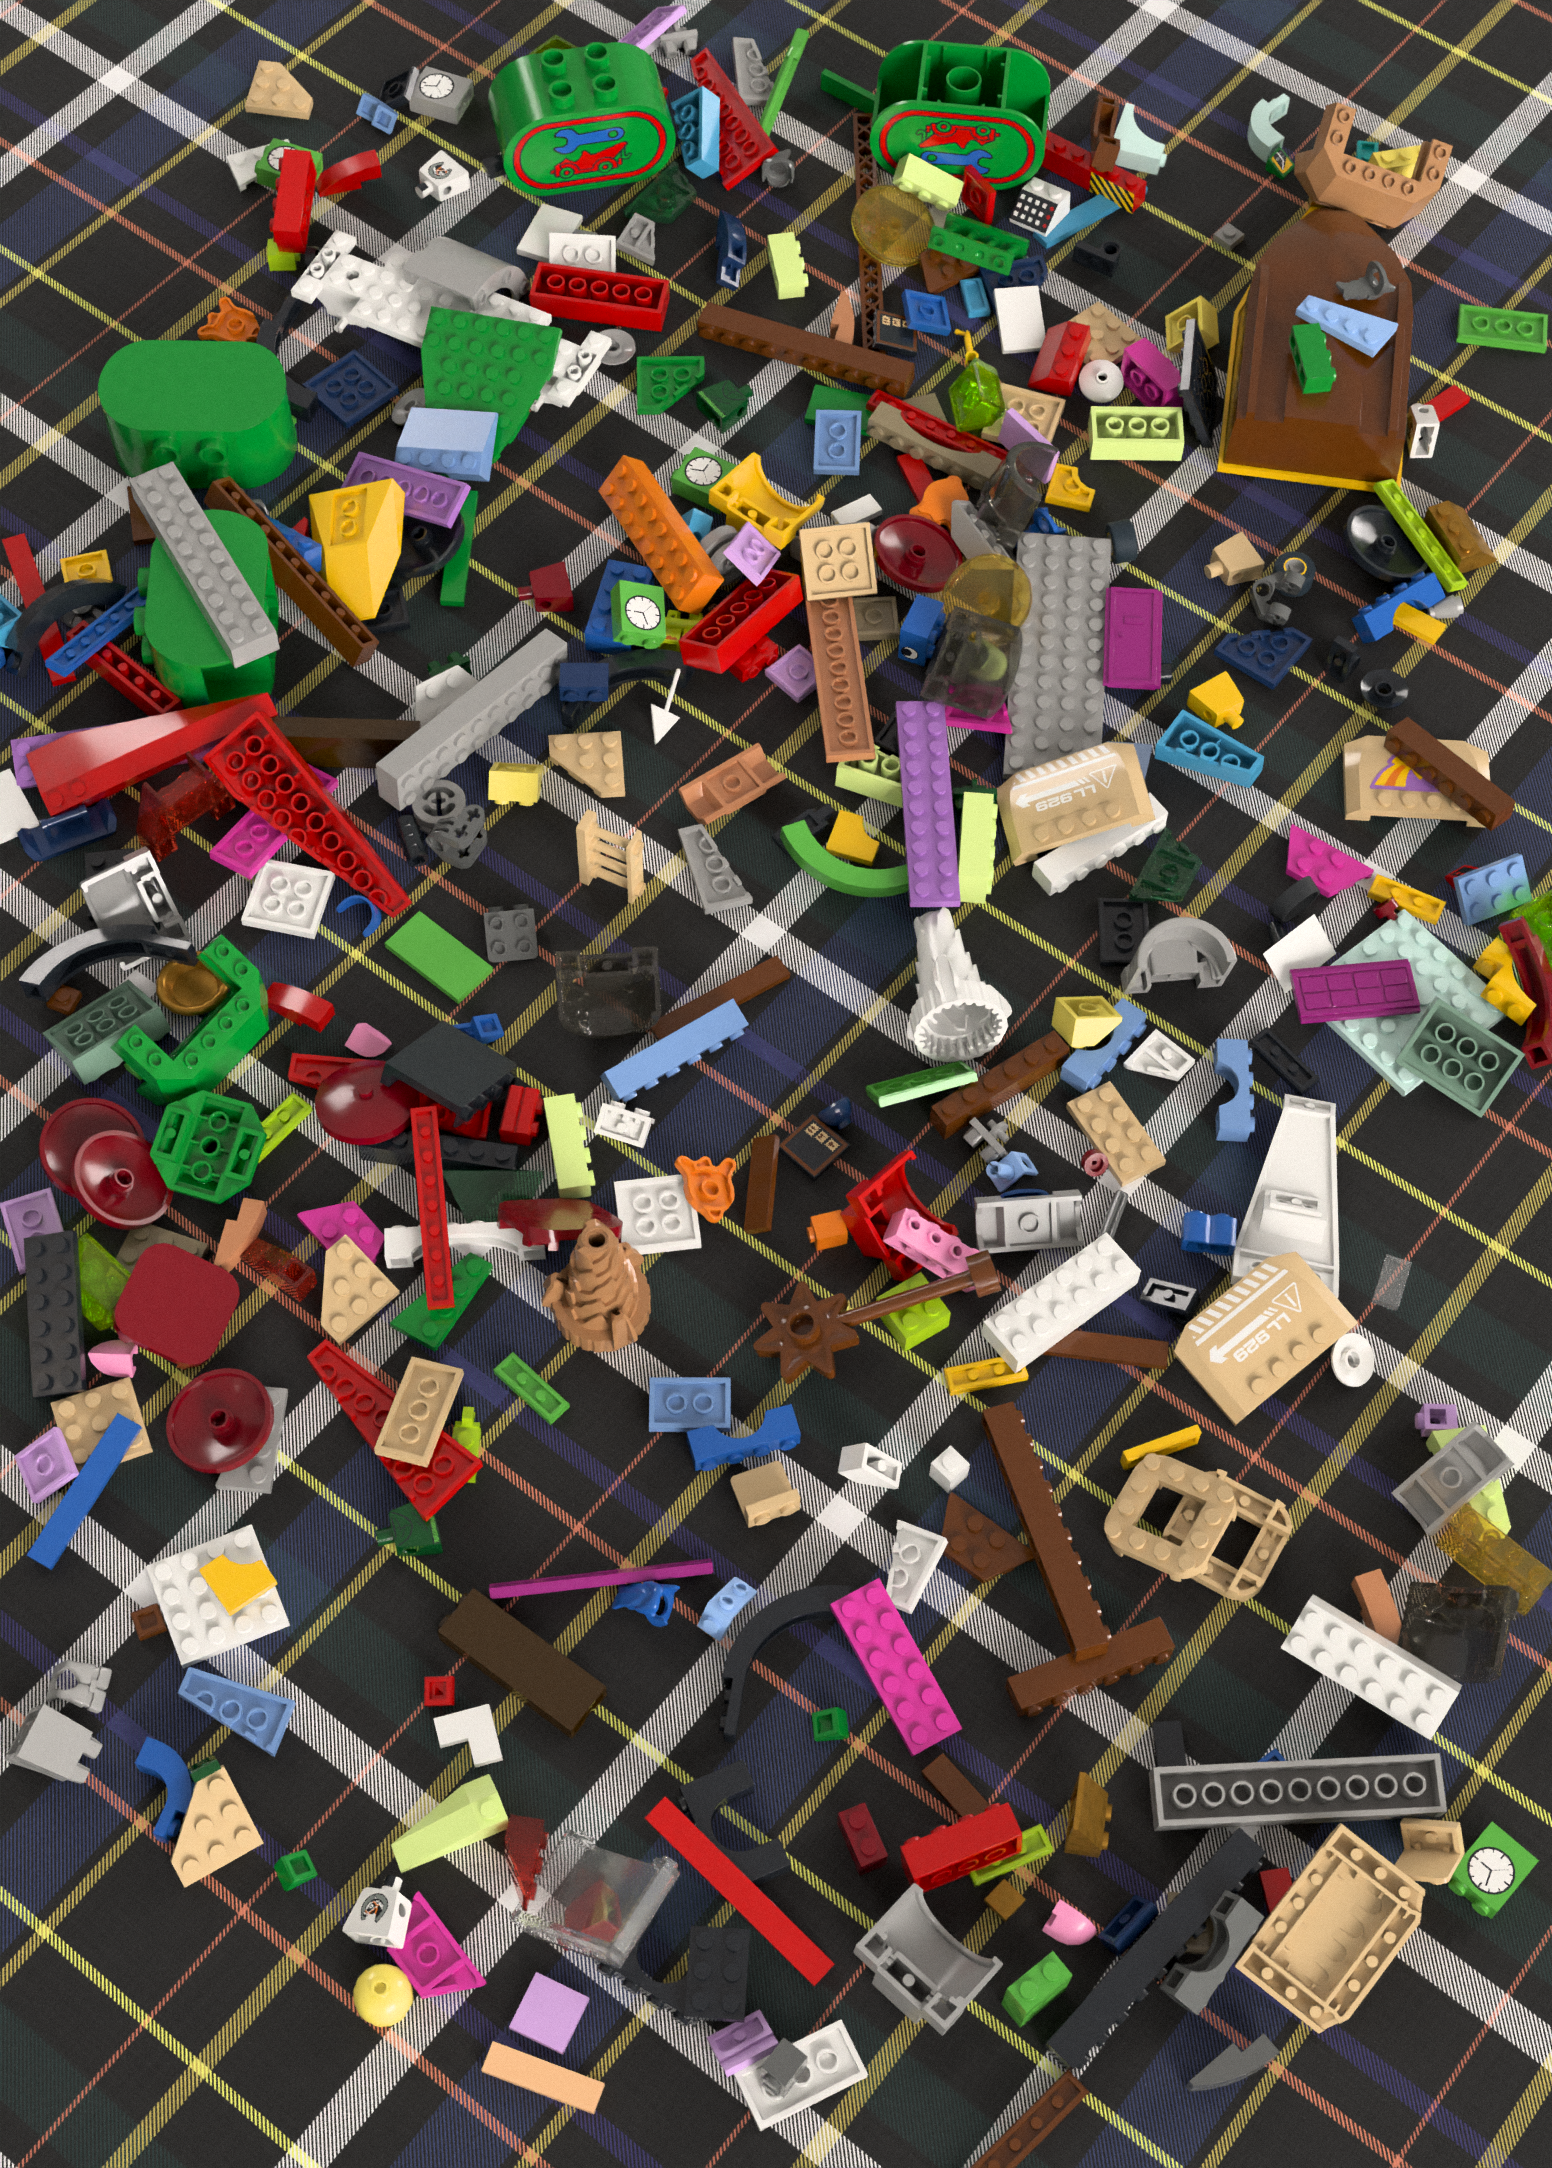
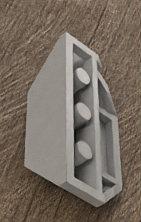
(972, 534)

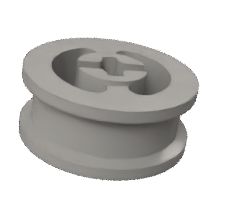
(426, 806)

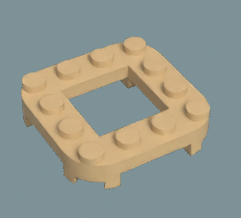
(1154, 1551)
(1253, 1572)

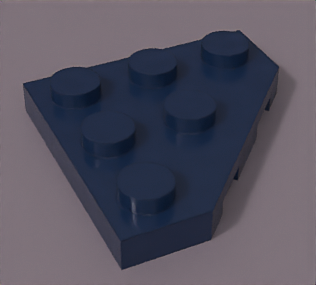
(1023, 273)
(1264, 653)

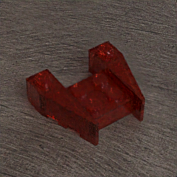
(179, 805)

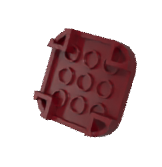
(553, 1219)
(175, 1305)

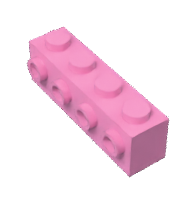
(927, 1244)

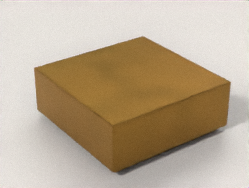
(1004, 1900)

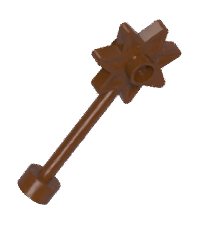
(812, 1330)

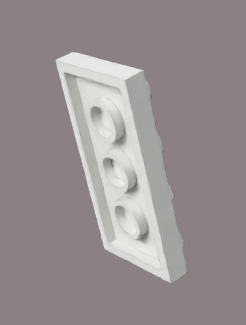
(829, 2069)

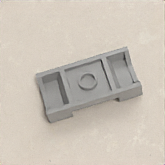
(1028, 1222)
(1452, 1477)

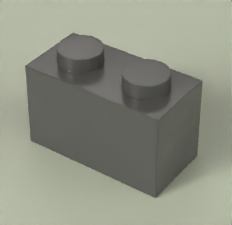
(783, 2068)

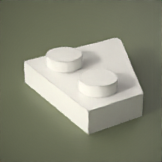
(1160, 1058)

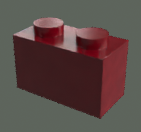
(862, 1839)

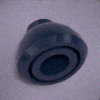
(837, 1113)

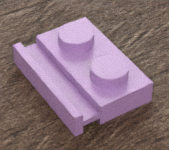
(743, 2043)

